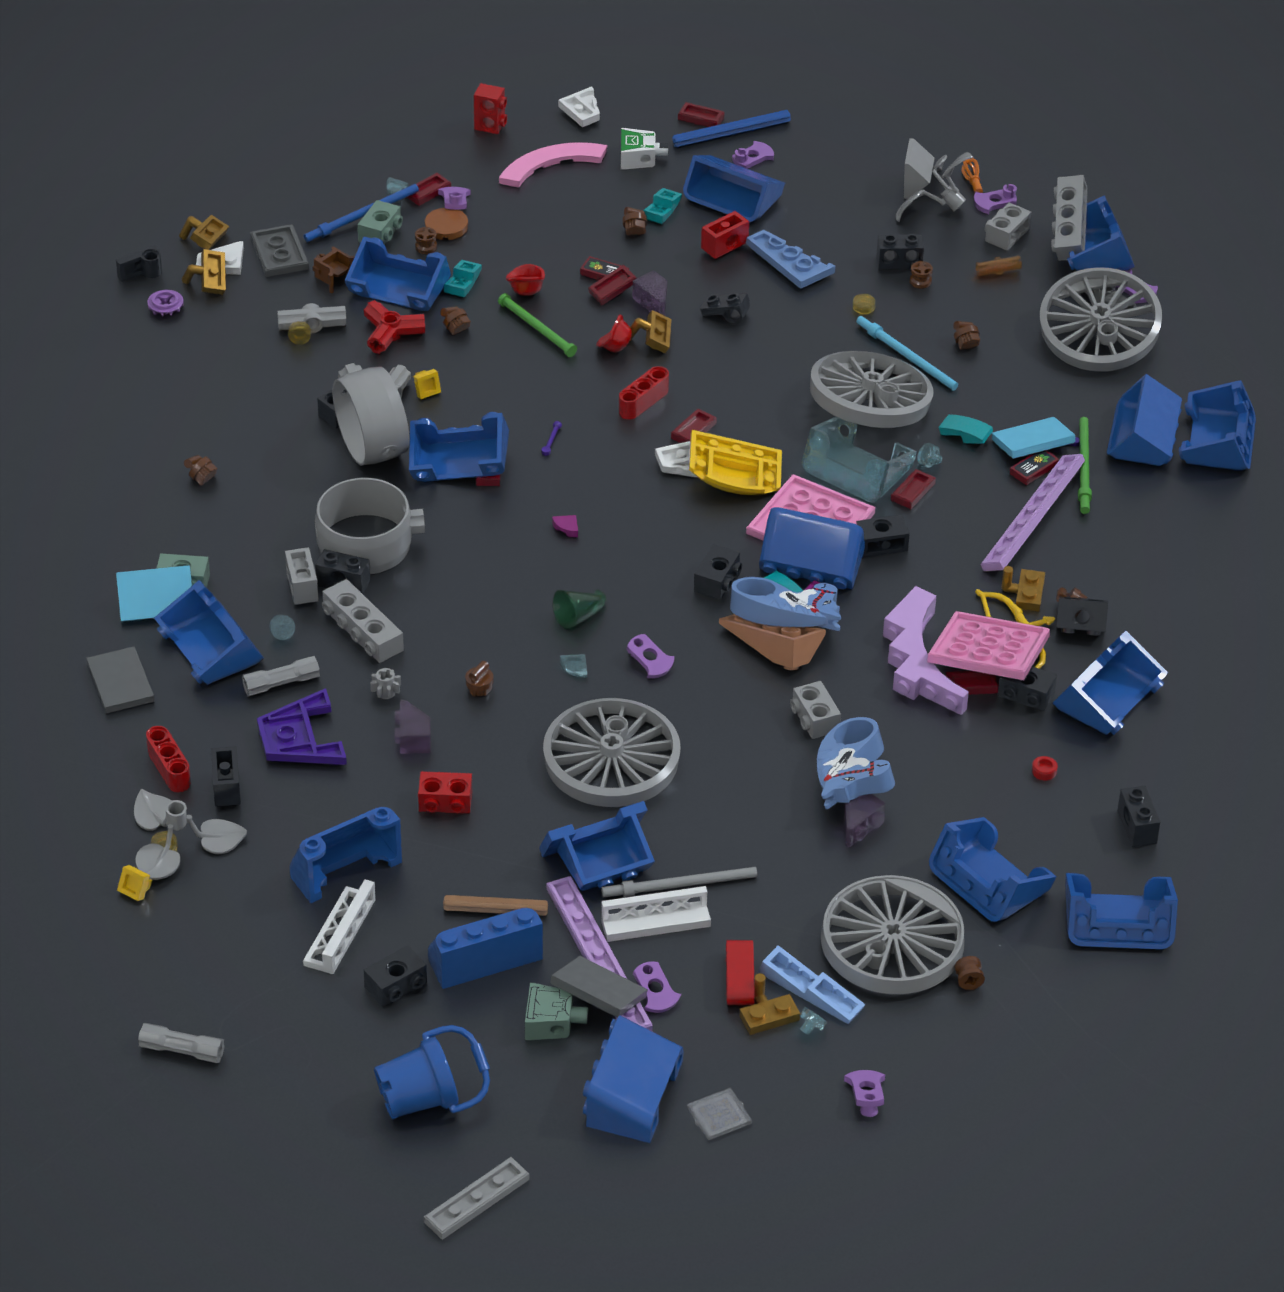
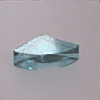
(395, 185)
(574, 664)

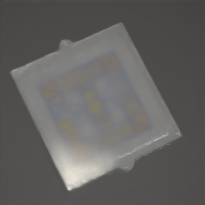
(719, 1114)

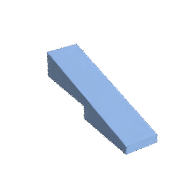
(818, 990)

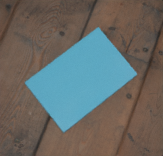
(1033, 437)
(150, 591)

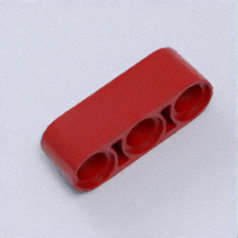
(643, 392)
(168, 759)
(739, 972)

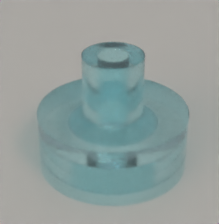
(929, 455)
(286, 630)
(812, 1020)

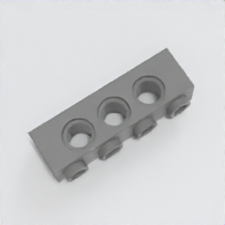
(1070, 216)
(362, 621)

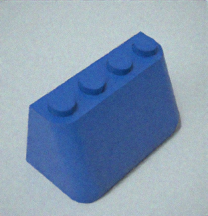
(730, 187)
(1145, 423)
(812, 547)
(486, 947)

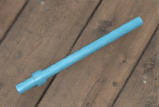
(876, 331)

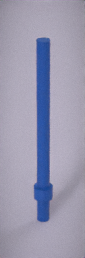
(326, 228)

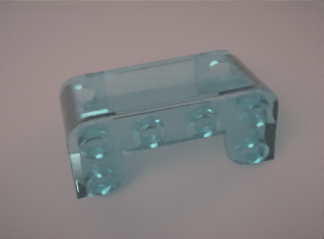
(842, 464)

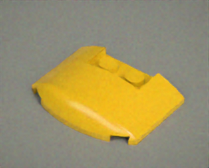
(735, 464)

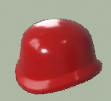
(526, 279)
(618, 336)

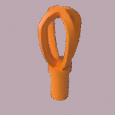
(973, 179)

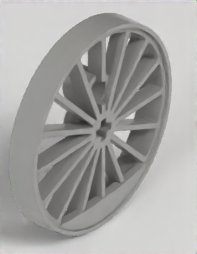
(1100, 318)
(835, 386)
(611, 749)
(892, 936)

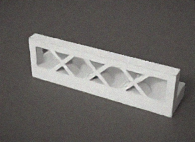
(655, 918)
(344, 932)

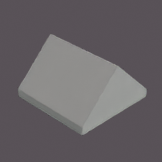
(917, 168)

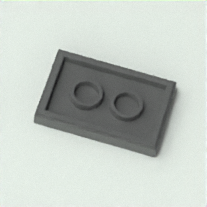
(279, 250)
(120, 679)
(598, 986)

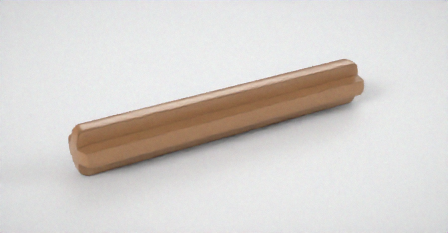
(492, 904)

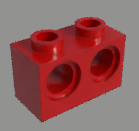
(489, 108)
(445, 792)

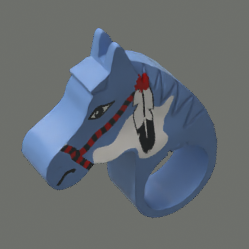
(775, 605)
(850, 767)

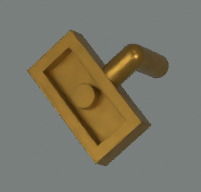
(206, 233)
(211, 271)
(657, 330)
(1028, 590)
(768, 1013)

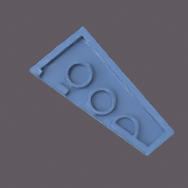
(789, 260)

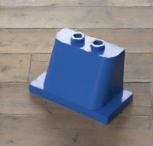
(604, 849)

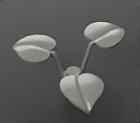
(950, 195)
(155, 810)

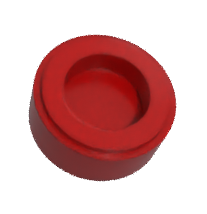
(1044, 768)

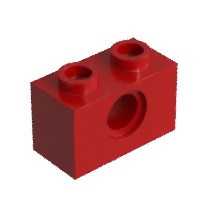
(724, 234)

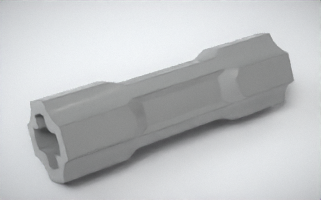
(297, 671)
(162, 1038)

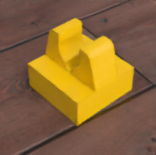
(427, 383)
(134, 882)

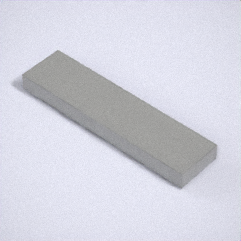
(476, 1198)

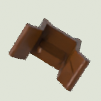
(330, 265)

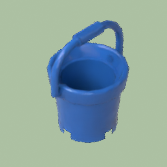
(424, 1077)

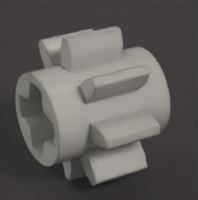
(385, 683)

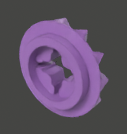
(164, 297)

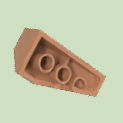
(781, 645)

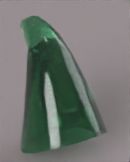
(575, 607)

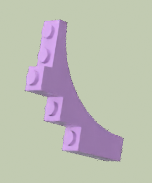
(907, 653)

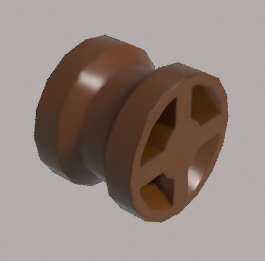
(425, 240)
(921, 274)
(969, 972)

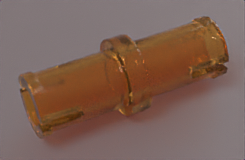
(998, 265)

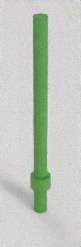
(1084, 491)

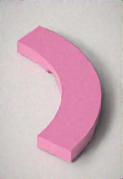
(544, 157)

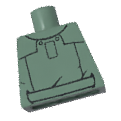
(551, 1013)

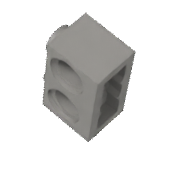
(1007, 226)
(301, 576)
(815, 709)

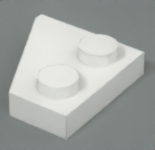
(581, 107)
(233, 257)
(675, 459)

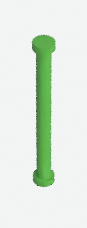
(569, 349)

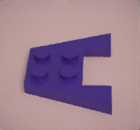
(289, 735)

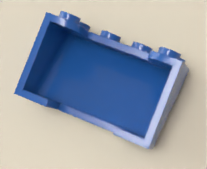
(395, 277)
(458, 451)
(630, 1080)

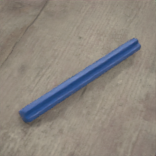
(731, 128)

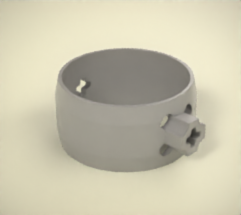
(370, 414)
(374, 498)

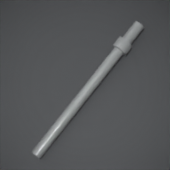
(629, 888)

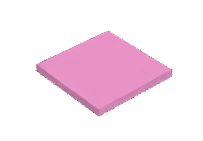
(813, 499)
(989, 645)

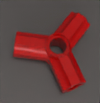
(390, 326)

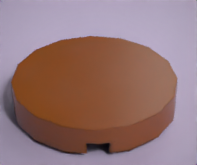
(447, 223)

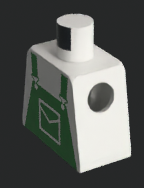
(640, 149)

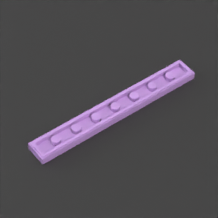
(1032, 512)
(589, 936)

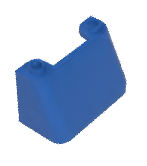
(1103, 241)
(1220, 427)
(207, 635)
(1112, 685)
(369, 834)
(981, 875)
(1121, 919)

